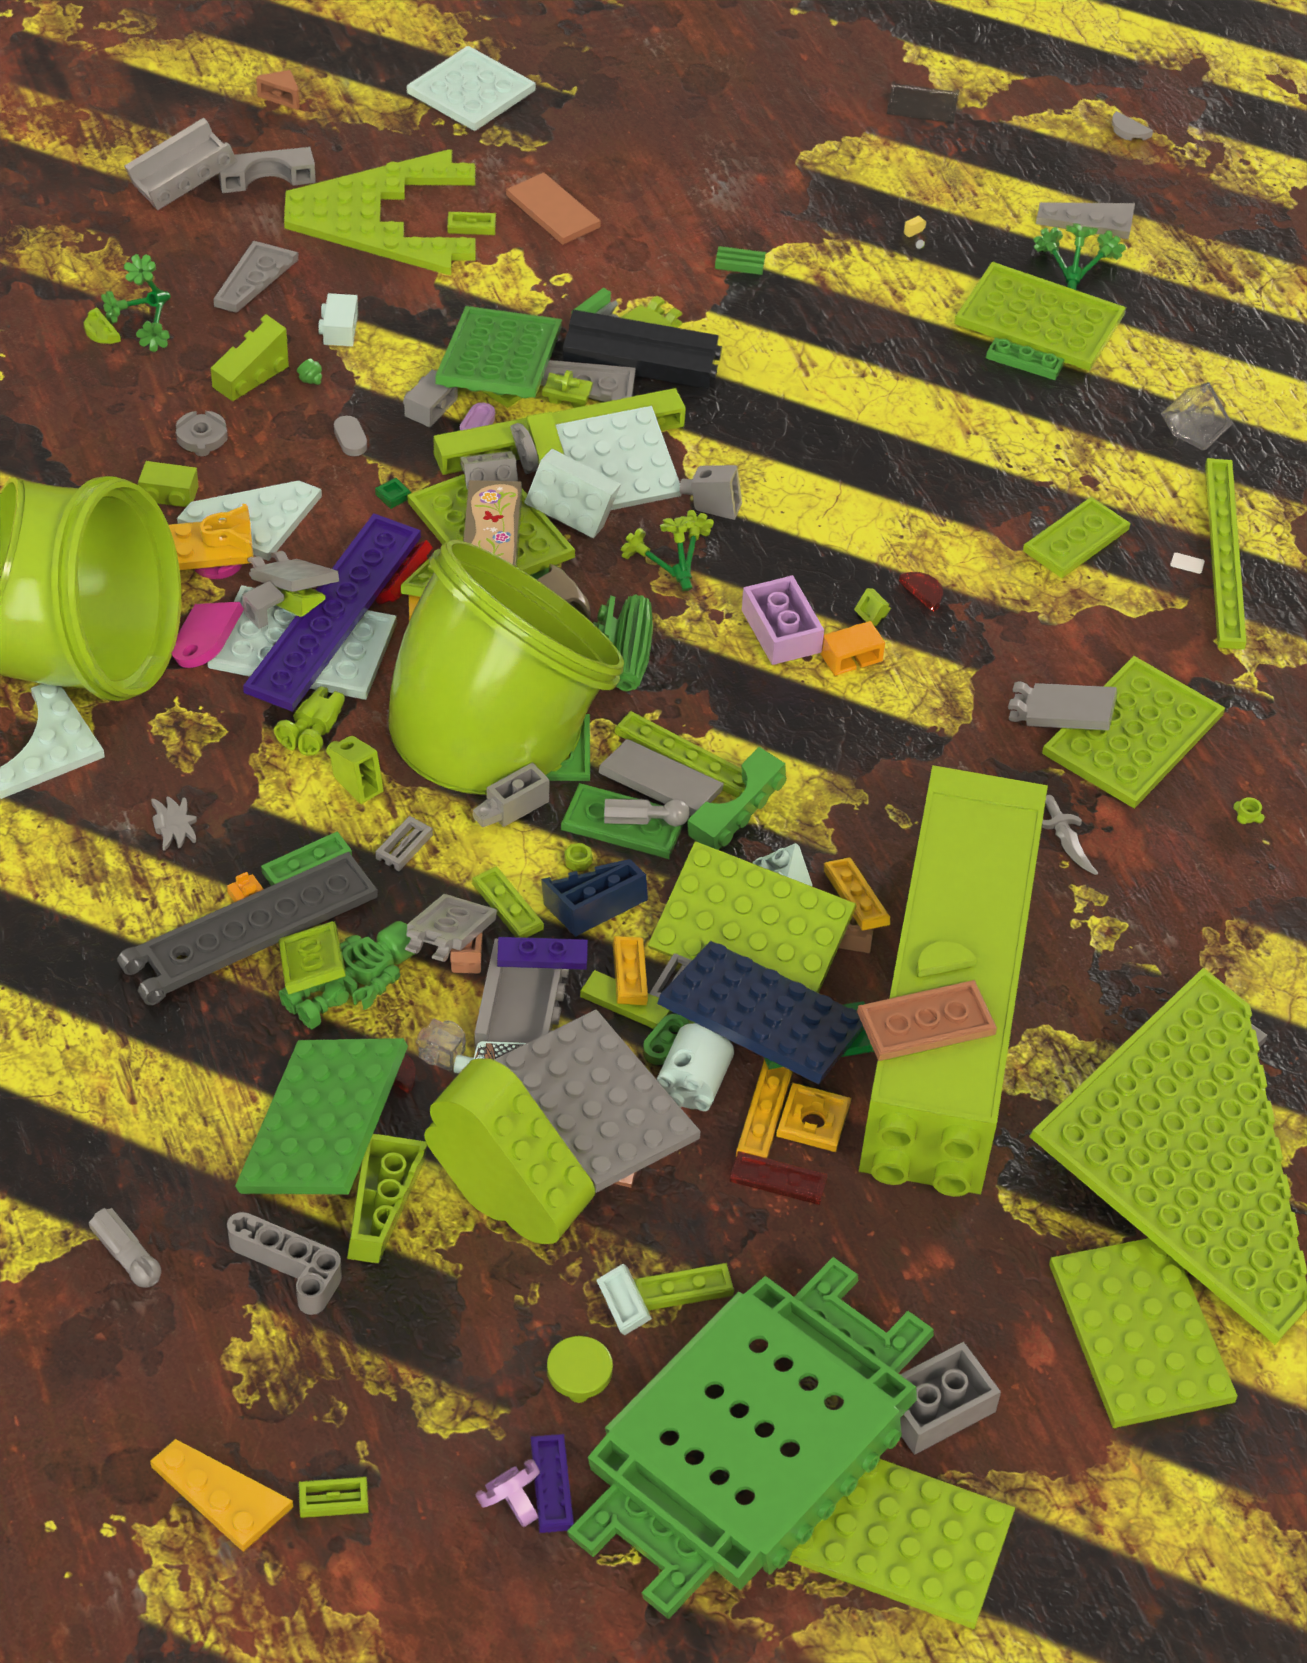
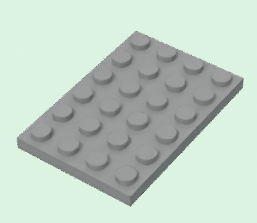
(601, 1099)

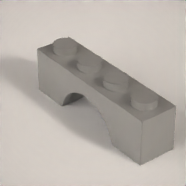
(290, 164)

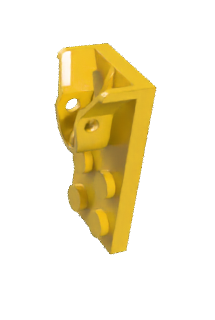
(214, 540)

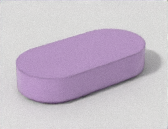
(478, 415)

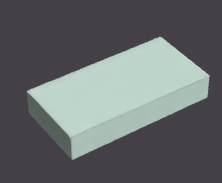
(624, 1299)

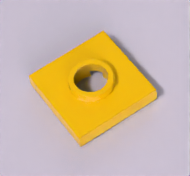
(807, 1101)

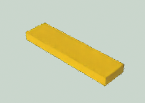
(854, 888)
(765, 1111)

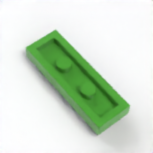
(305, 858)

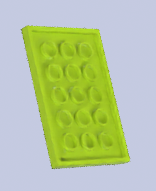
(1040, 315)
(444, 513)
(1149, 733)
(754, 915)
(1141, 1332)
(912, 1542)

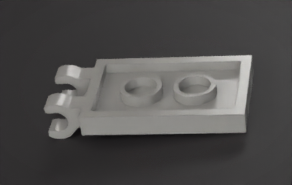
(291, 574)
(1063, 705)
(449, 925)

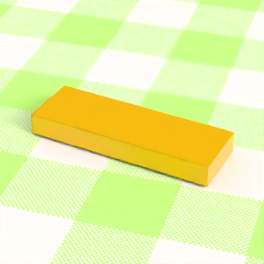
(630, 970)

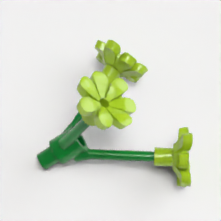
(691, 524)

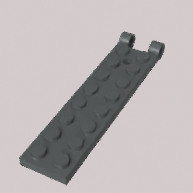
(248, 926)

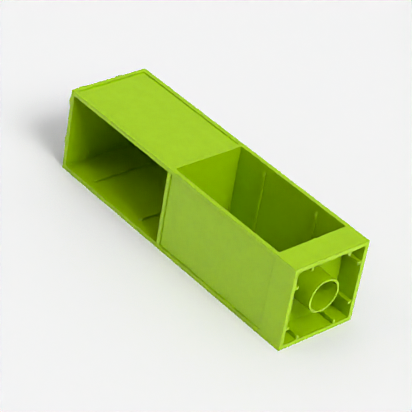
(969, 886)

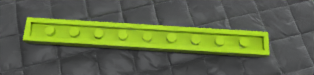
(1225, 554)

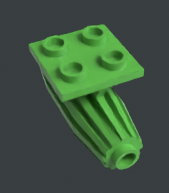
(630, 635)

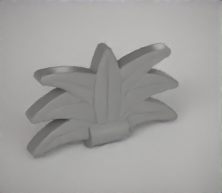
(173, 822)

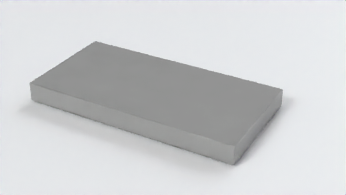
(659, 776)

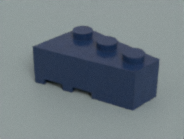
(595, 896)

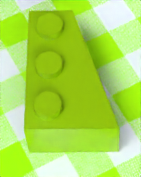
(253, 361)

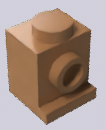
(856, 939)

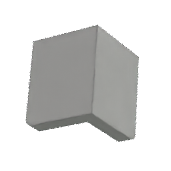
(259, 600)

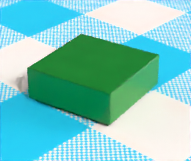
(392, 493)

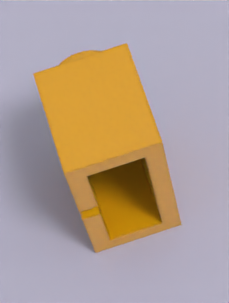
(858, 641)

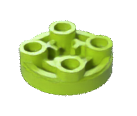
(579, 1367)

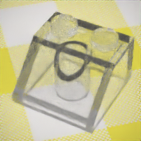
(1197, 416)

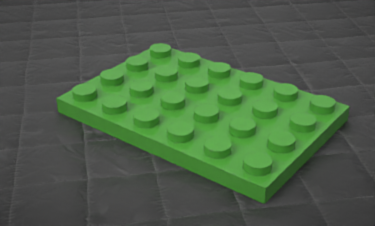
(499, 352)
(322, 1117)

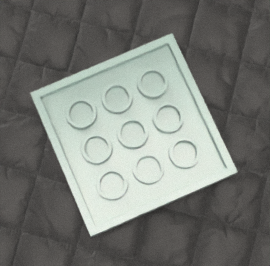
(471, 88)
(626, 449)

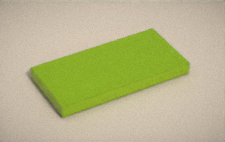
(1076, 537)

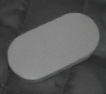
(350, 435)

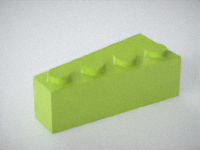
(382, 1192)

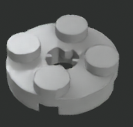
(201, 442)

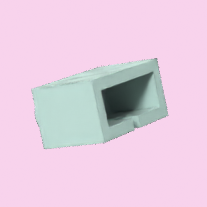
(339, 320)

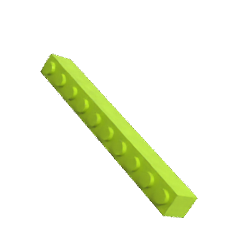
(499, 438)

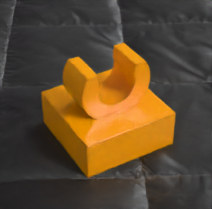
(243, 887)

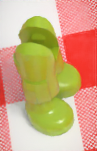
(313, 713)

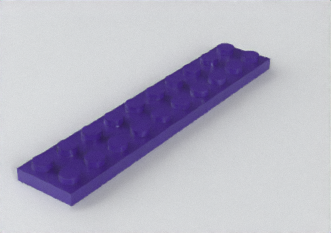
(316, 637)

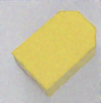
(914, 226)

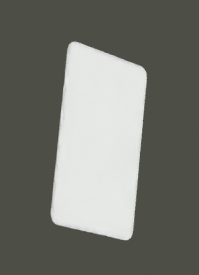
(1187, 563)

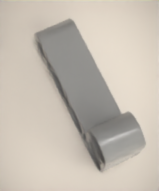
(251, 1234)

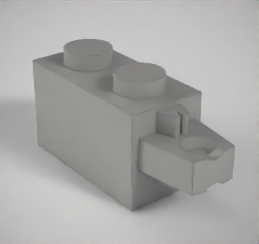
(428, 400)
(513, 797)

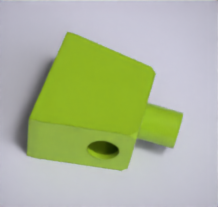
(356, 768)

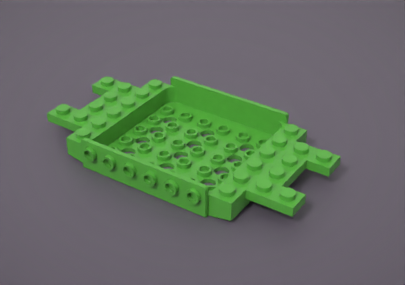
(697, 1526)

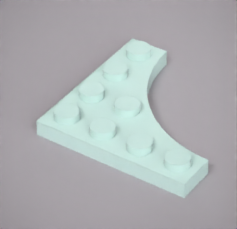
(56, 747)

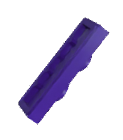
(542, 953)
(552, 1483)

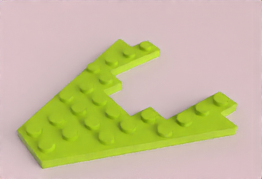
(350, 211)

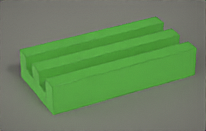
(740, 260)

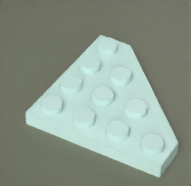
(272, 512)

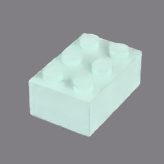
(572, 493)

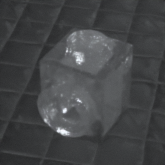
(441, 1043)

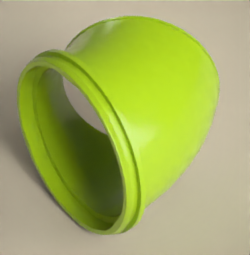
(87, 586)
(493, 673)

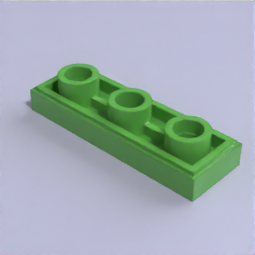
(1025, 358)

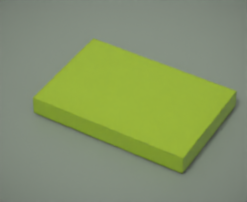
(311, 957)

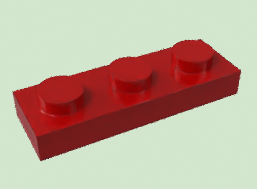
(413, 561)

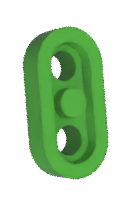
(662, 1039)

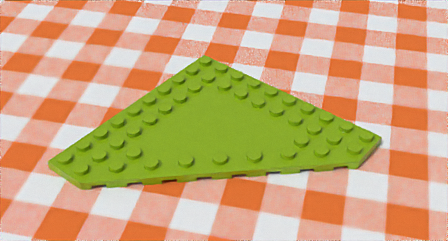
(1189, 1152)

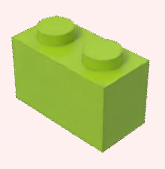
(169, 483)

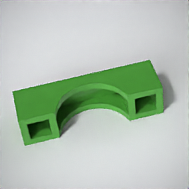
(716, 823)

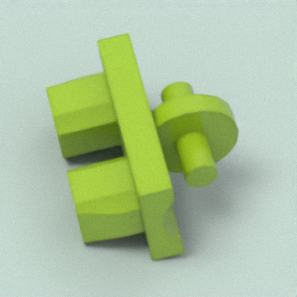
(566, 388)

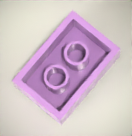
(782, 620)

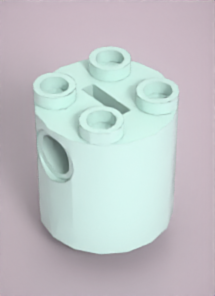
(695, 1066)

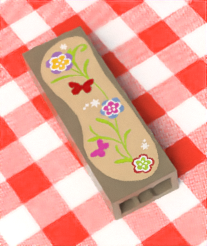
(494, 517)

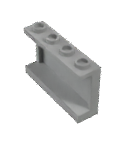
(180, 164)
(519, 1002)

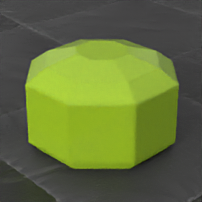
(578, 857)

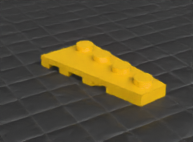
(224, 1496)

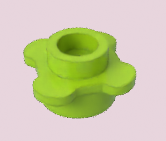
(1249, 811)

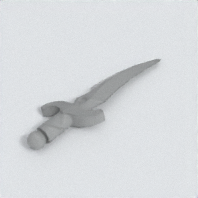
(1068, 837)

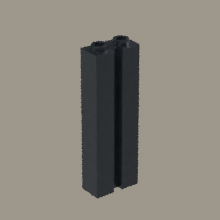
(650, 348)

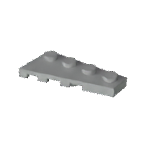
(1104, 216)
(253, 274)
(608, 381)

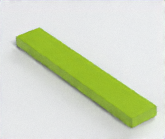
(681, 750)

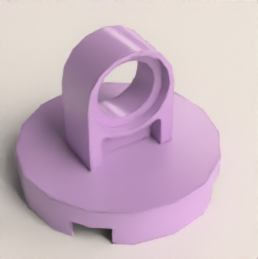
(509, 1486)

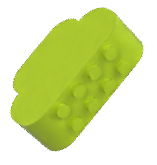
(507, 1153)

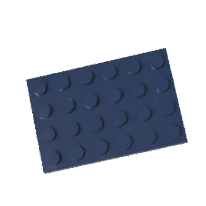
(763, 1011)

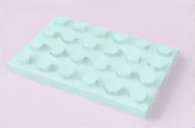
(349, 670)

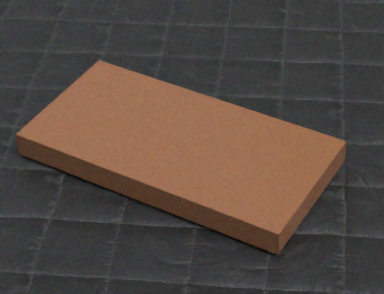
(553, 208)
(926, 1020)

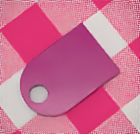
(205, 632)

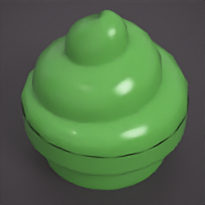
(310, 372)

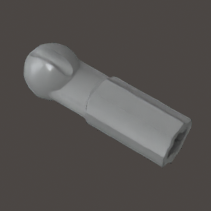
(641, 812)
(125, 1248)

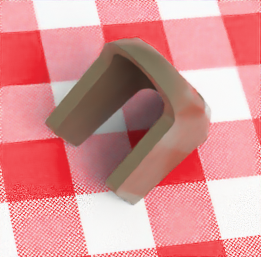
(566, 588)

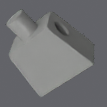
(715, 490)

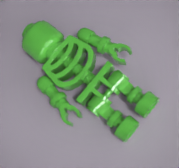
(373, 967)

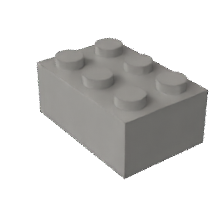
(950, 1397)

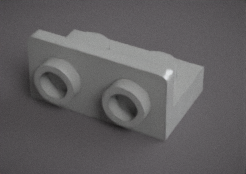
(490, 467)

